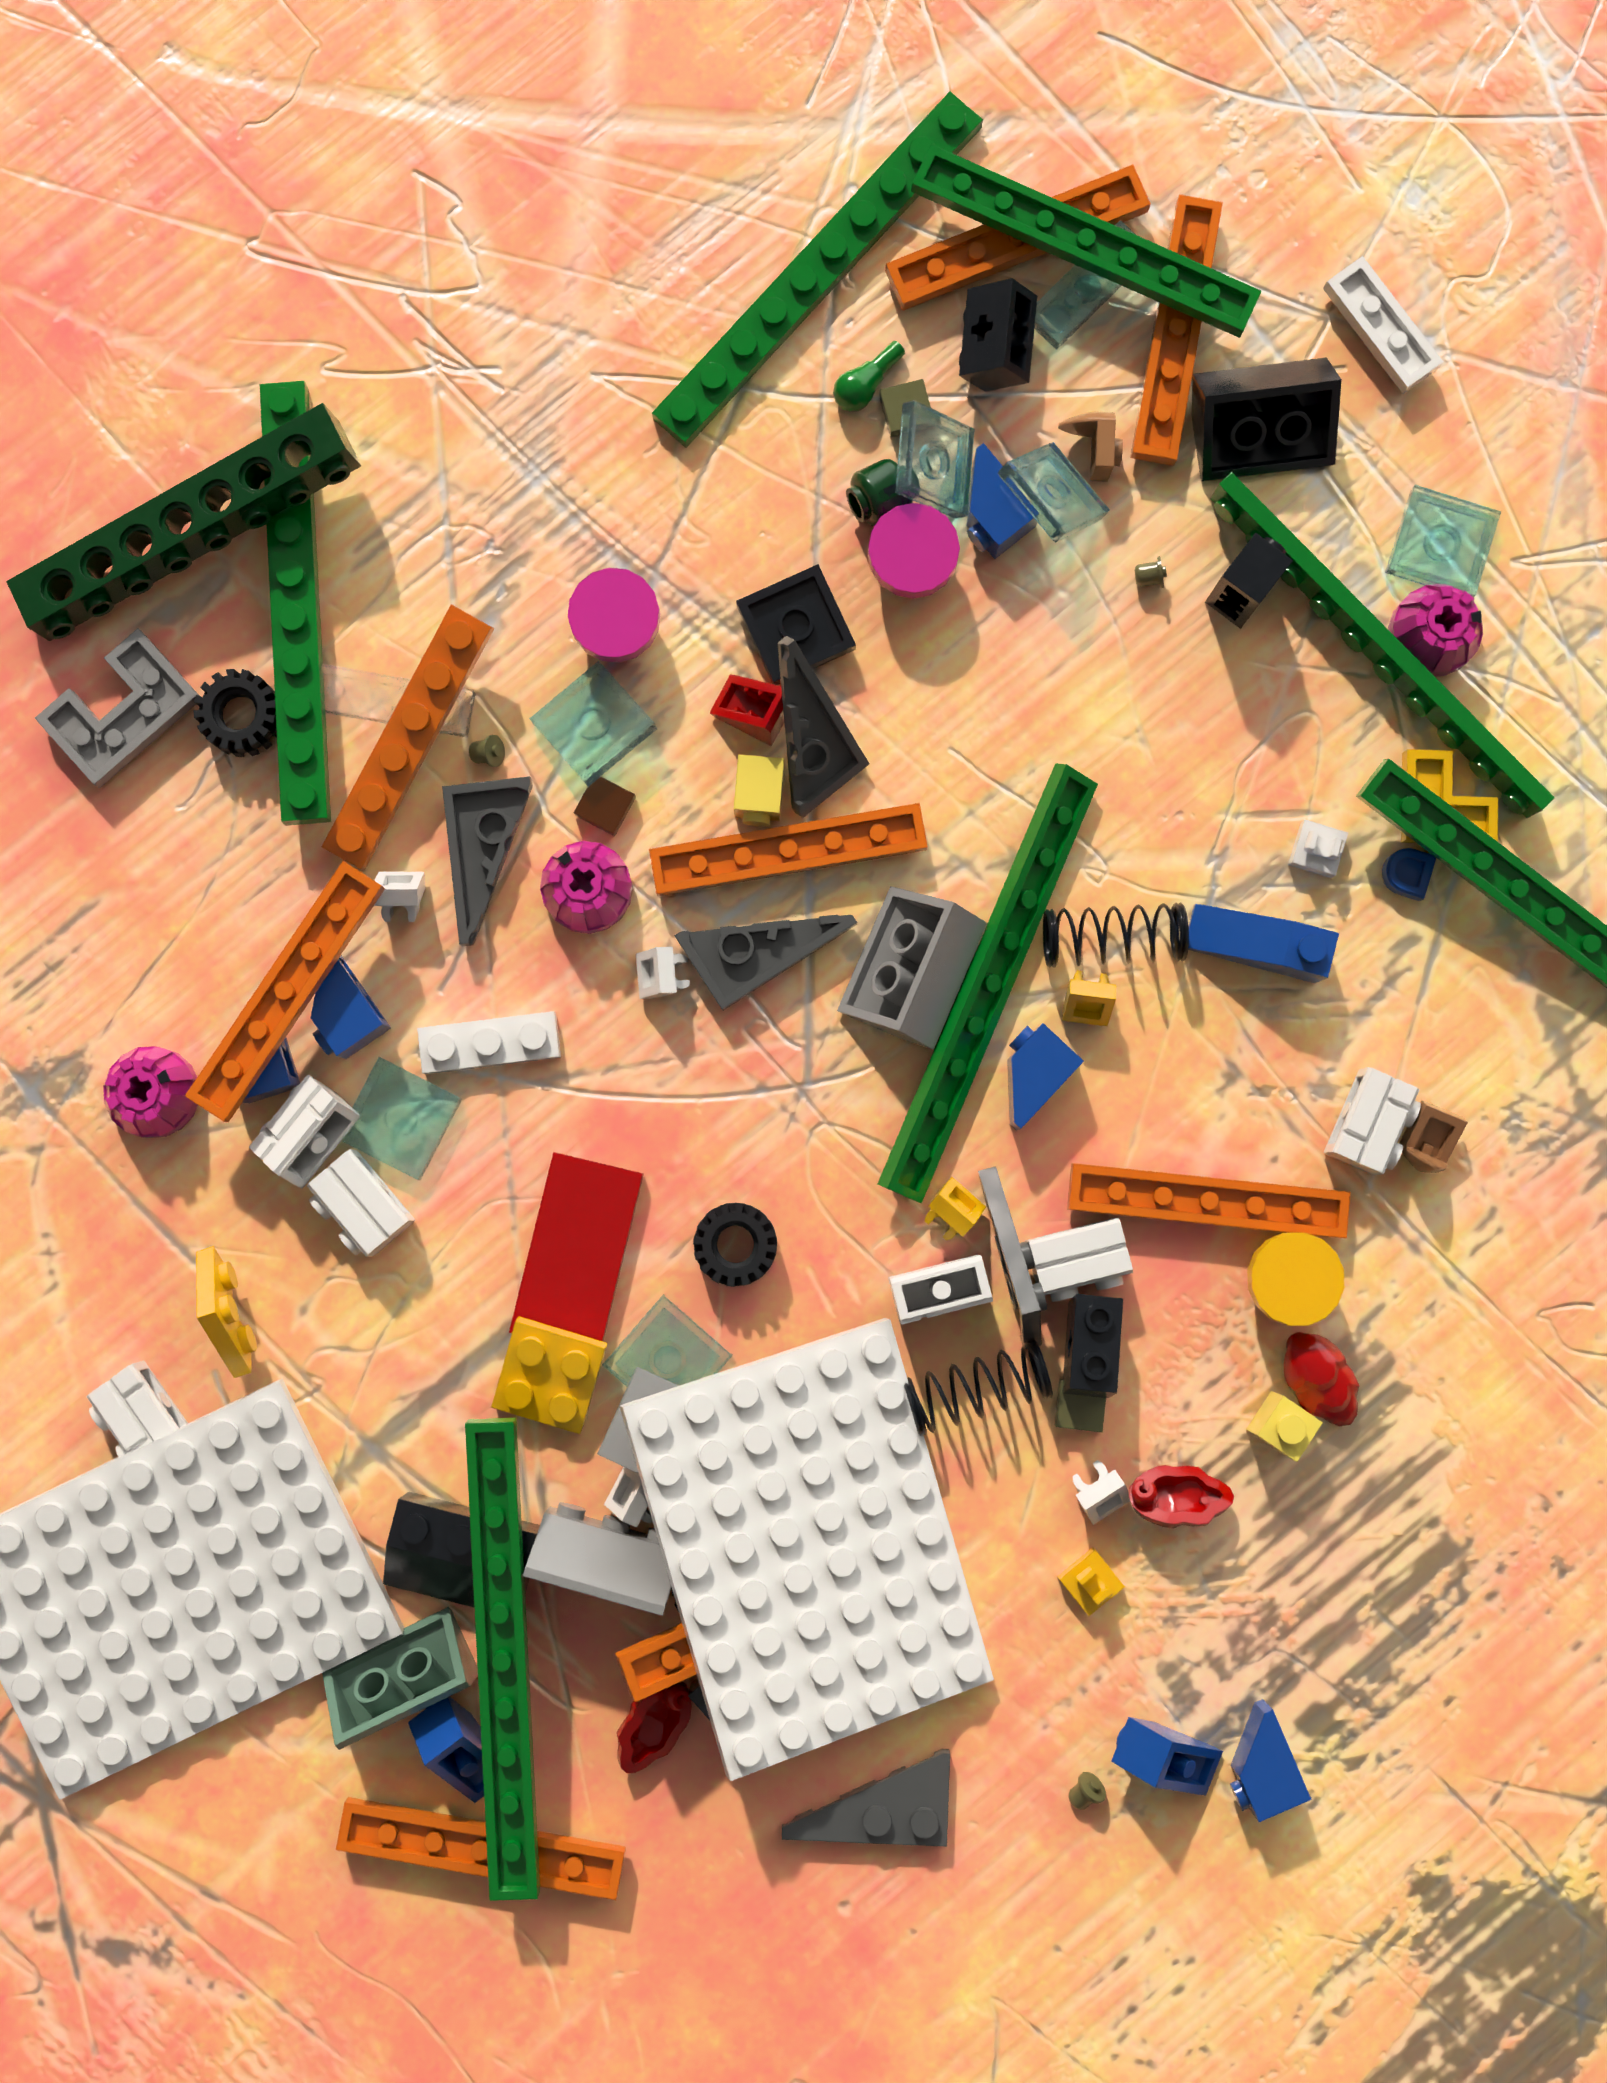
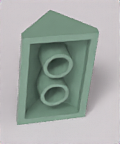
(398, 1678)

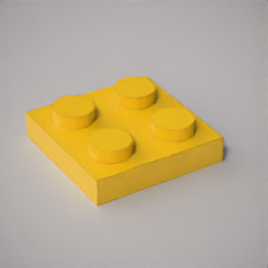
(549, 1375)

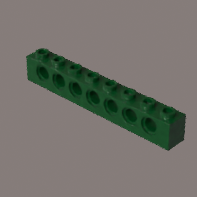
(159, 521)

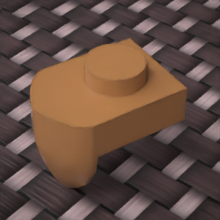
(1105, 448)
(1432, 1138)

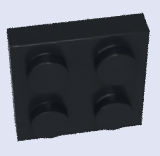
(797, 609)

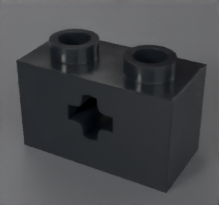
(998, 335)
(1249, 579)
(1092, 1346)

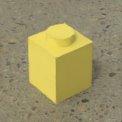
(758, 789)
(1284, 1426)

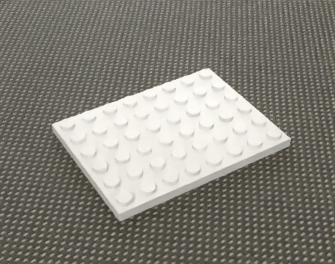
(806, 1546)
(180, 1589)

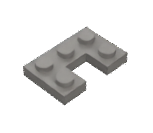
(109, 744)

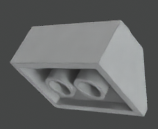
(912, 966)
(600, 1559)

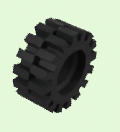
(214, 701)
(714, 1264)

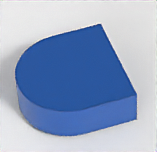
(1408, 873)

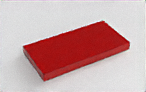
(578, 1245)

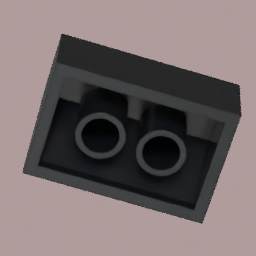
(1266, 418)
(432, 1549)

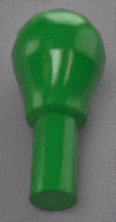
(857, 386)

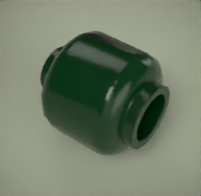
(873, 491)

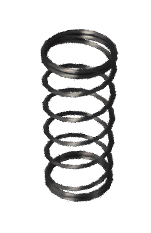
(1178, 922)
(1038, 1366)

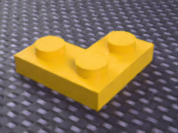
(1435, 772)
(219, 1312)

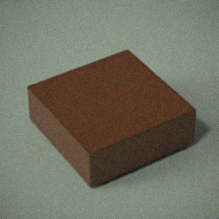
(605, 805)

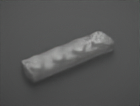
(376, 695)

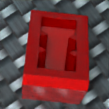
(751, 707)

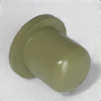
(1150, 573)
(488, 751)
(1087, 1791)

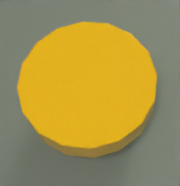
(1295, 1279)

